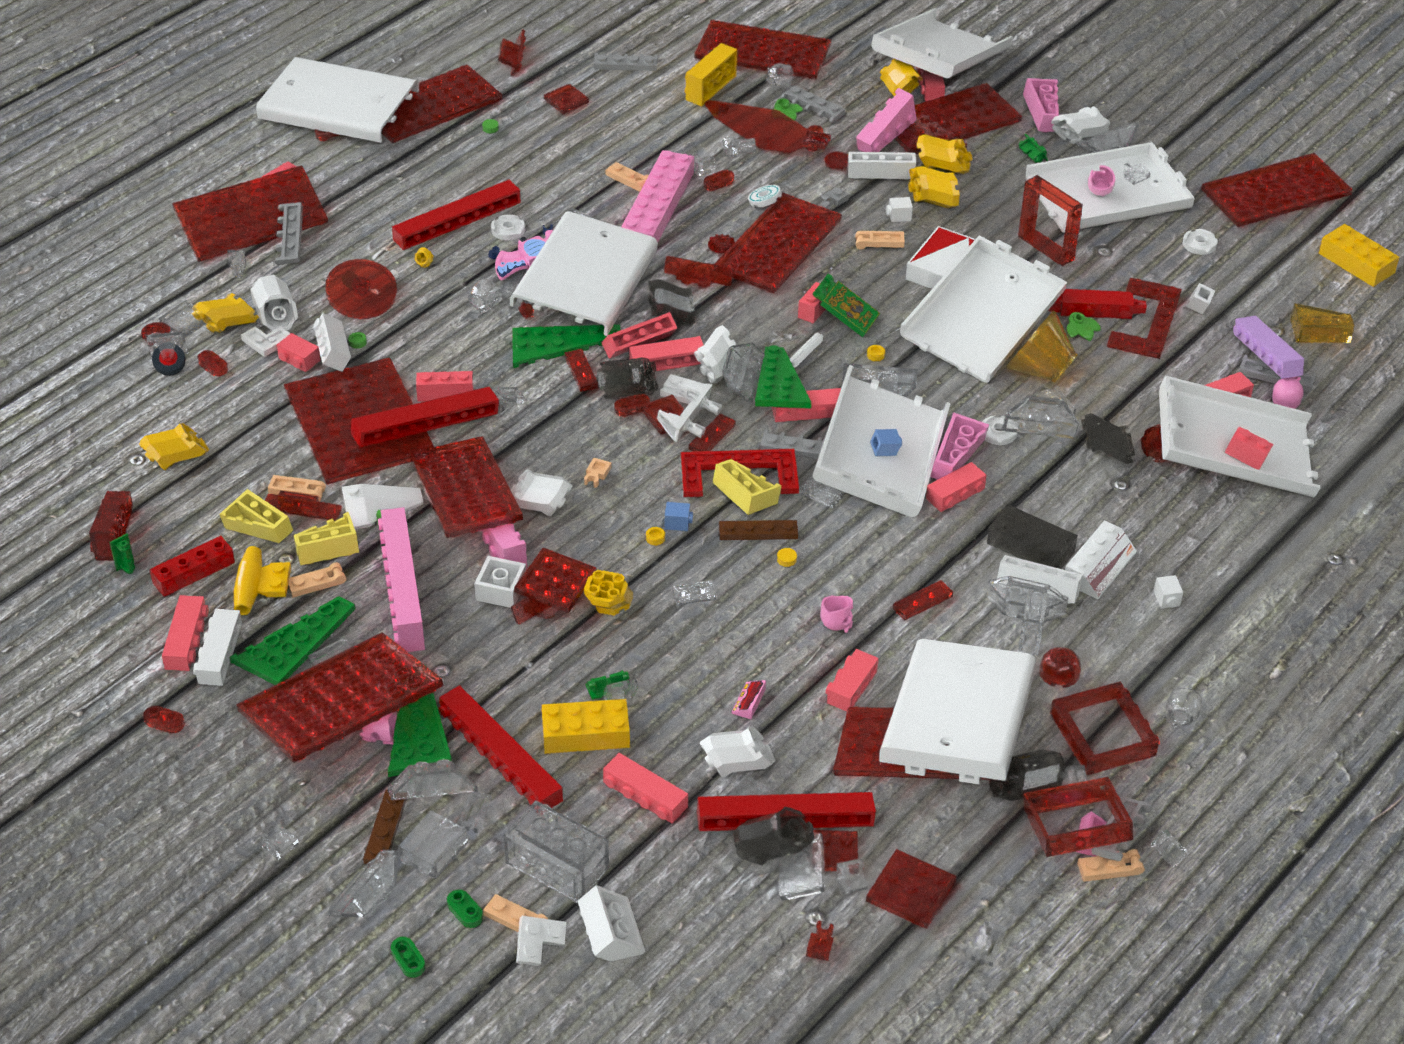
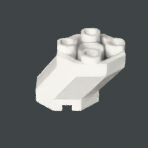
(1080, 125)
(274, 302)
(714, 353)
(540, 492)
(737, 751)

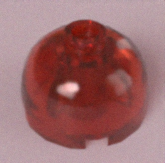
(1152, 443)
(1060, 667)

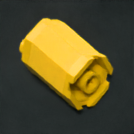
(900, 76)
(944, 154)
(934, 187)
(224, 313)
(173, 446)
(608, 592)

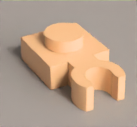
(597, 470)

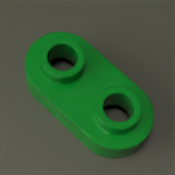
(462, 908)
(409, 958)

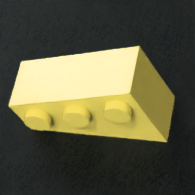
(744, 488)
(256, 518)
(327, 542)

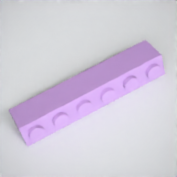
(1269, 347)

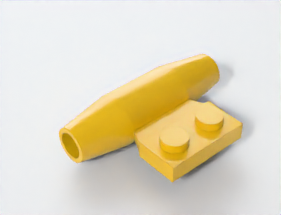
(255, 579)

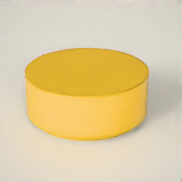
(876, 353)
(655, 536)
(787, 557)

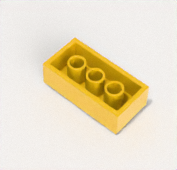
(711, 74)
(1359, 255)
(585, 726)

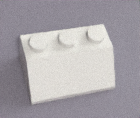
(610, 924)

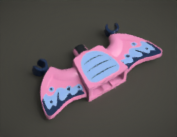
(511, 262)

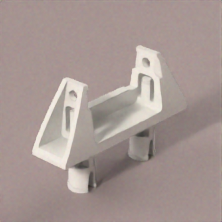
(699, 400)

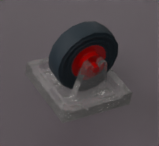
(168, 351)

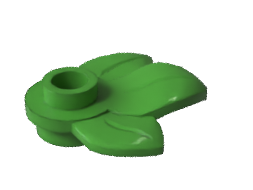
(788, 109)
(1082, 325)

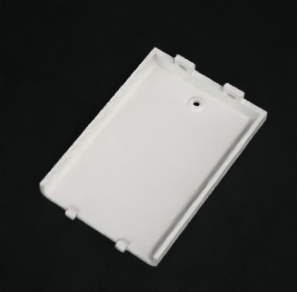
(936, 45)
(335, 98)
(1126, 199)
(587, 269)
(979, 312)
(1211, 419)
(848, 457)
(963, 700)

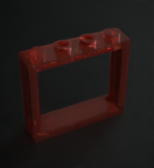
(1027, 231)
(1114, 758)
(1076, 795)

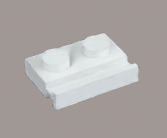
(671, 385)

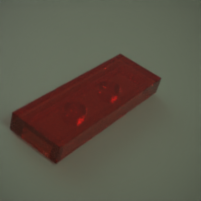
(581, 370)
(713, 434)
(922, 600)

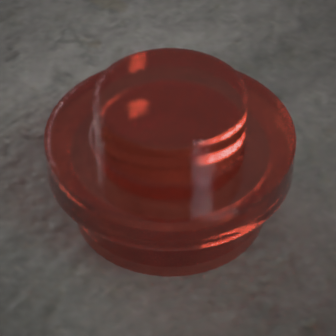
(526, 310)

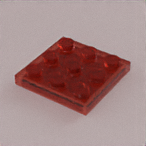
(554, 580)
(911, 888)

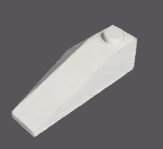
(365, 499)

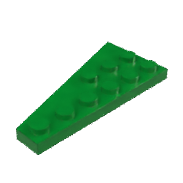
(552, 341)
(779, 382)
(289, 646)
(418, 736)

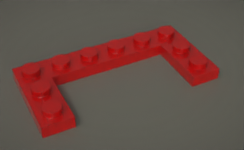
(782, 459)

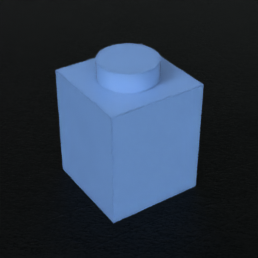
(886, 442)
(678, 516)

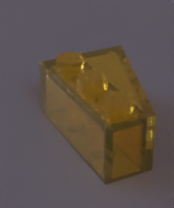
(1321, 325)

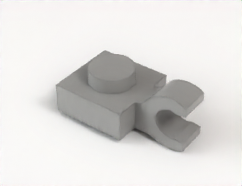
(835, 196)

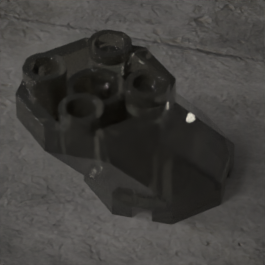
(673, 299)
(627, 378)
(1108, 438)
(1030, 773)
(773, 836)

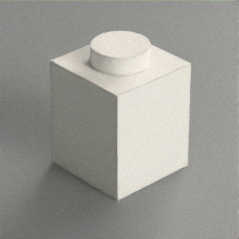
(899, 209)
(1200, 298)
(1168, 591)

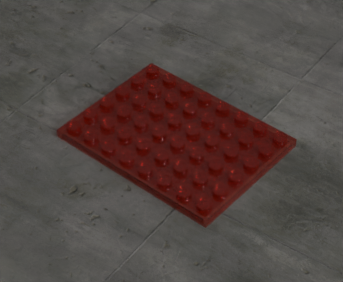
(333, 399)
(339, 696)

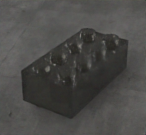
(1031, 538)

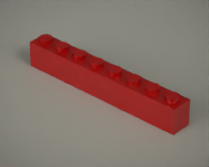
(456, 214)
(424, 416)
(500, 748)
(820, 809)

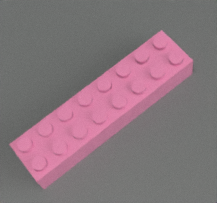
(660, 194)
(401, 580)

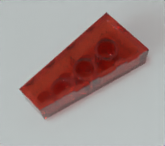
(110, 523)

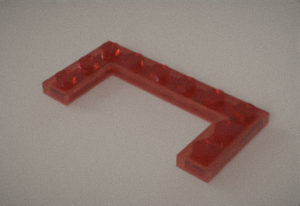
(1154, 344)

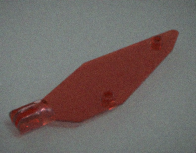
(769, 127)

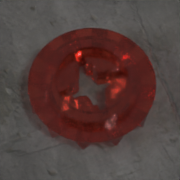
(840, 157)
(717, 242)
(154, 327)

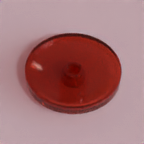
(361, 289)

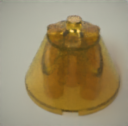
(1046, 351)

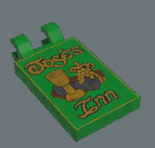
(846, 305)

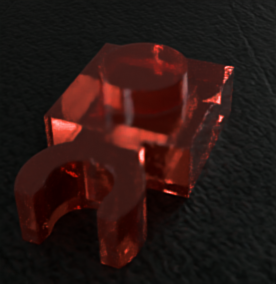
(820, 943)

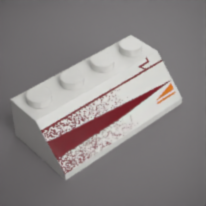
(1102, 559)

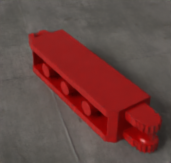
(1098, 304)

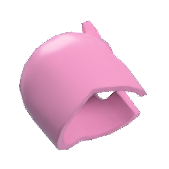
(1101, 182)
(1288, 392)
(837, 613)
(380, 730)

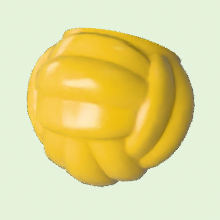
(423, 257)

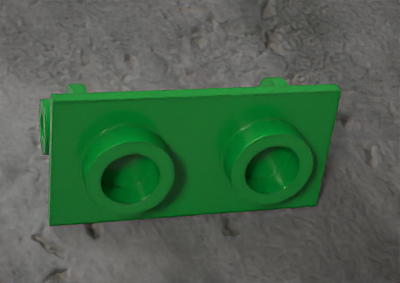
(1038, 152)
(123, 554)
(597, 685)

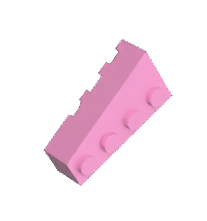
(1042, 102)
(888, 123)
(959, 444)
(505, 543)

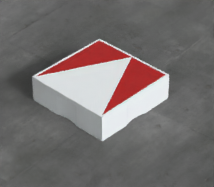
(936, 256)

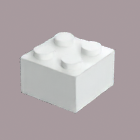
(497, 581)

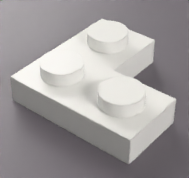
(264, 343)
(534, 933)

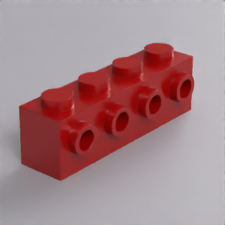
(192, 566)

